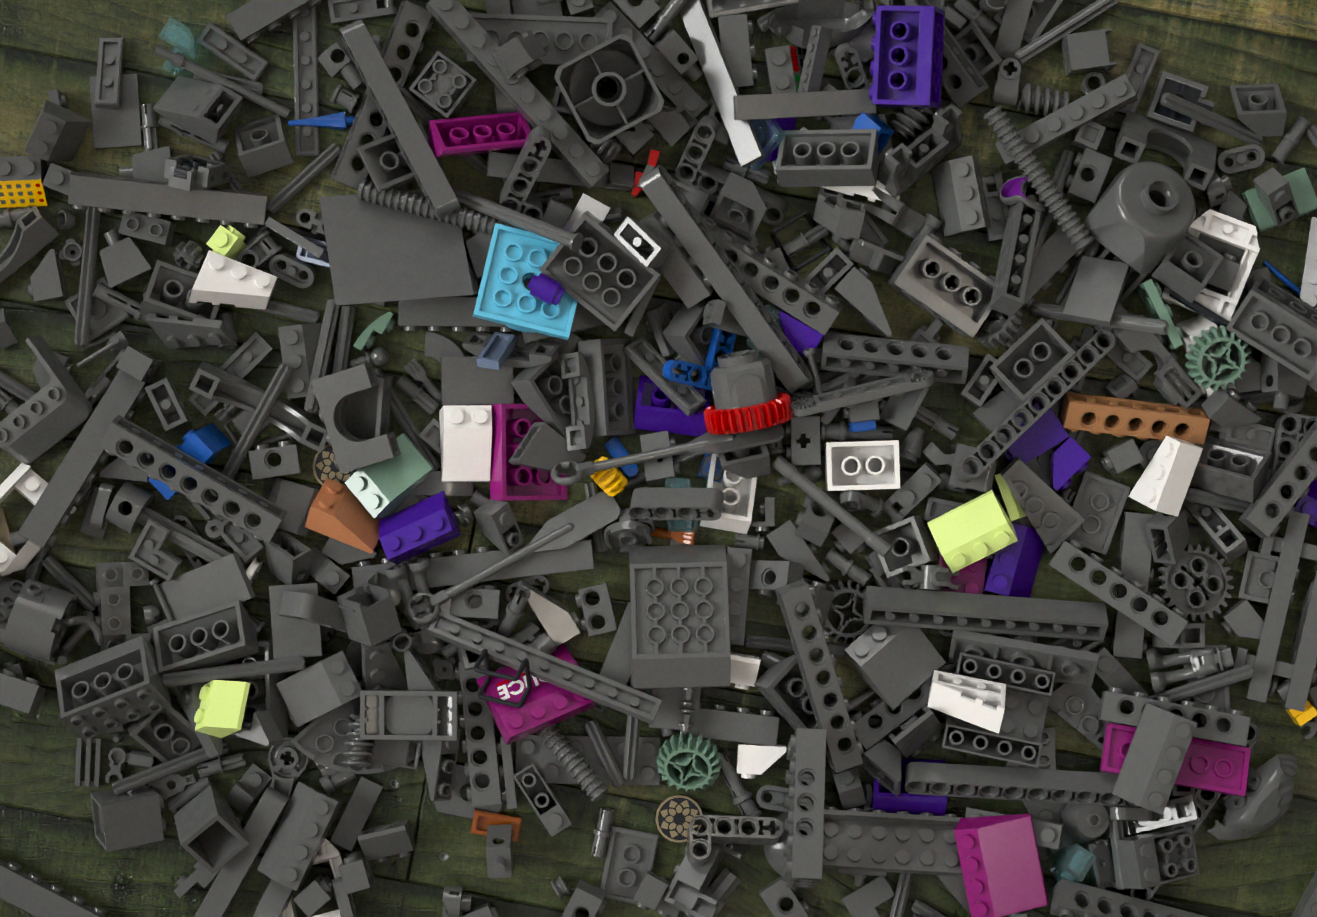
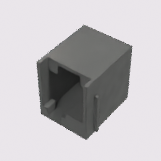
(1086, 52)
(369, 614)

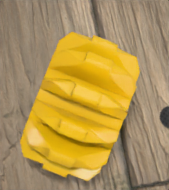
(610, 480)

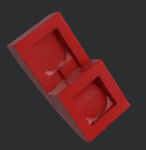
(653, 160)

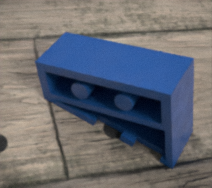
(201, 445)

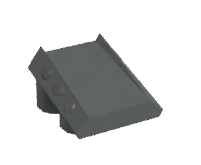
(296, 500)

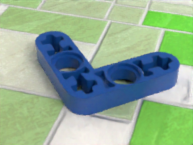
(704, 378)

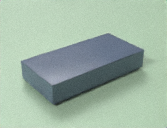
(497, 351)

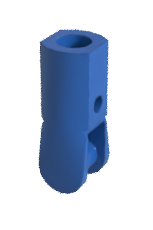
(616, 450)

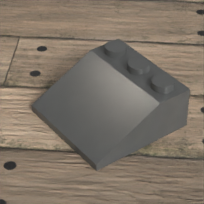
(893, 661)

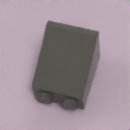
(127, 818)
(210, 829)

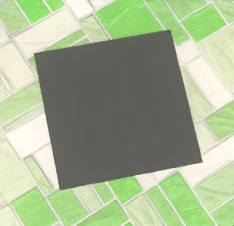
(391, 253)

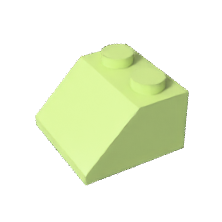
(221, 707)

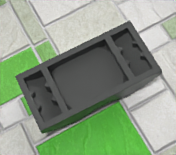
(409, 715)

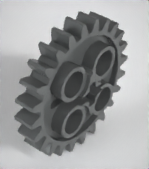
(1209, 569)

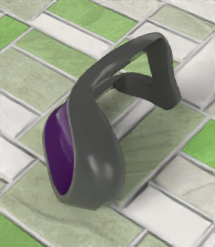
(1012, 192)

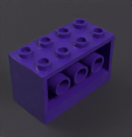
(922, 60)

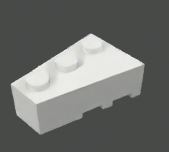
(1168, 476)

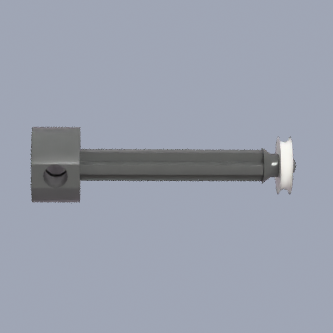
(141, 512)

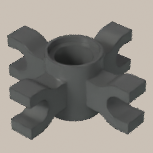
(930, 577)

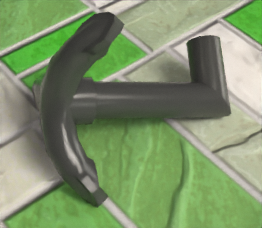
(85, 624)

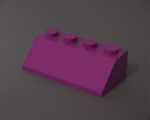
(477, 134)

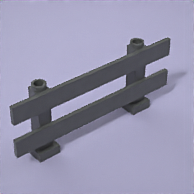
(1264, 662)

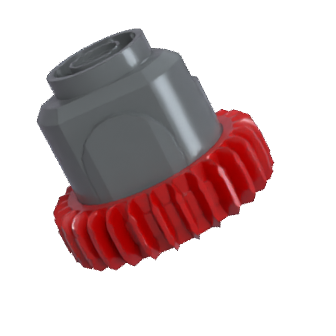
(745, 395)

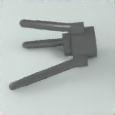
(115, 343)

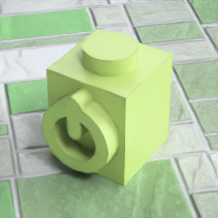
(227, 242)

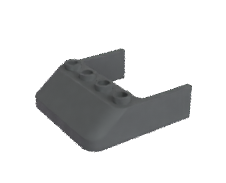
(48, 414)

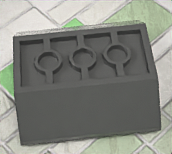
(1023, 717)

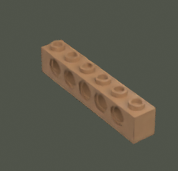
(1101, 407)

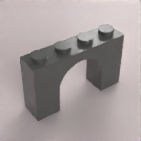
(1193, 153)
(331, 395)

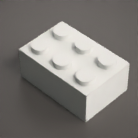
(862, 465)

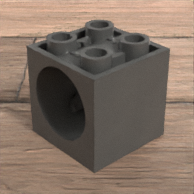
(444, 87)

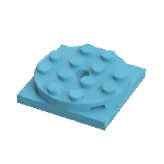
(504, 299)

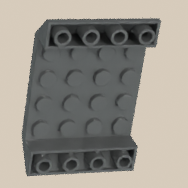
(679, 617)

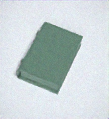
(1303, 195)

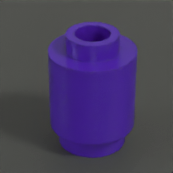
(546, 289)

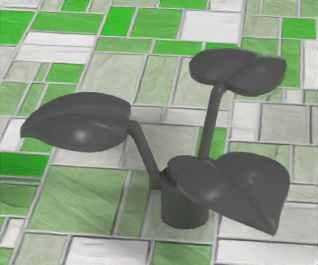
(400, 641)

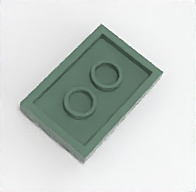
(1150, 297)

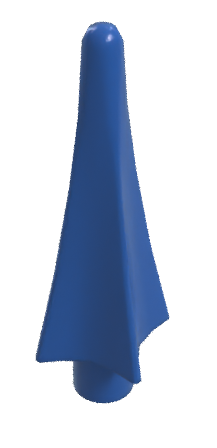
(332, 121)

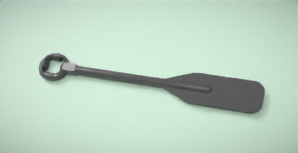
(705, 443)
(554, 535)

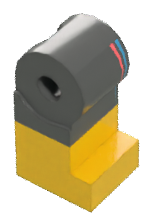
(1298, 717)

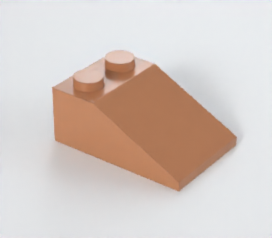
(343, 517)

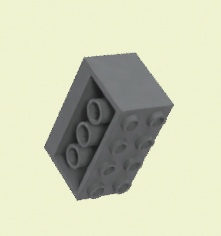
(930, 289)
(1278, 327)
(111, 688)

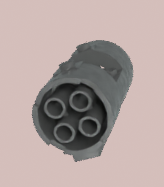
(34, 617)

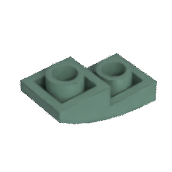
(381, 325)

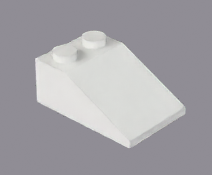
(465, 443)
(737, 503)

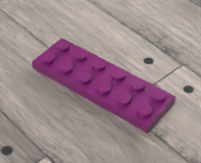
(1205, 766)

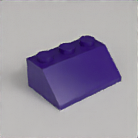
(659, 413)
(418, 528)
(1016, 565)
(914, 804)

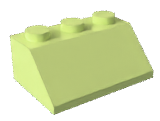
(972, 531)

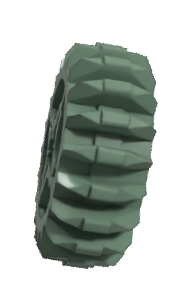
(1212, 376)
(689, 762)

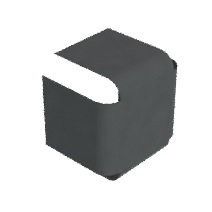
(983, 482)

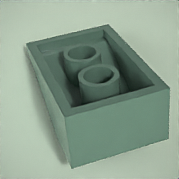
(389, 482)

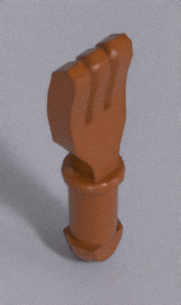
(678, 536)

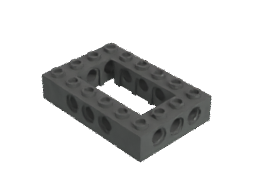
(807, 766)

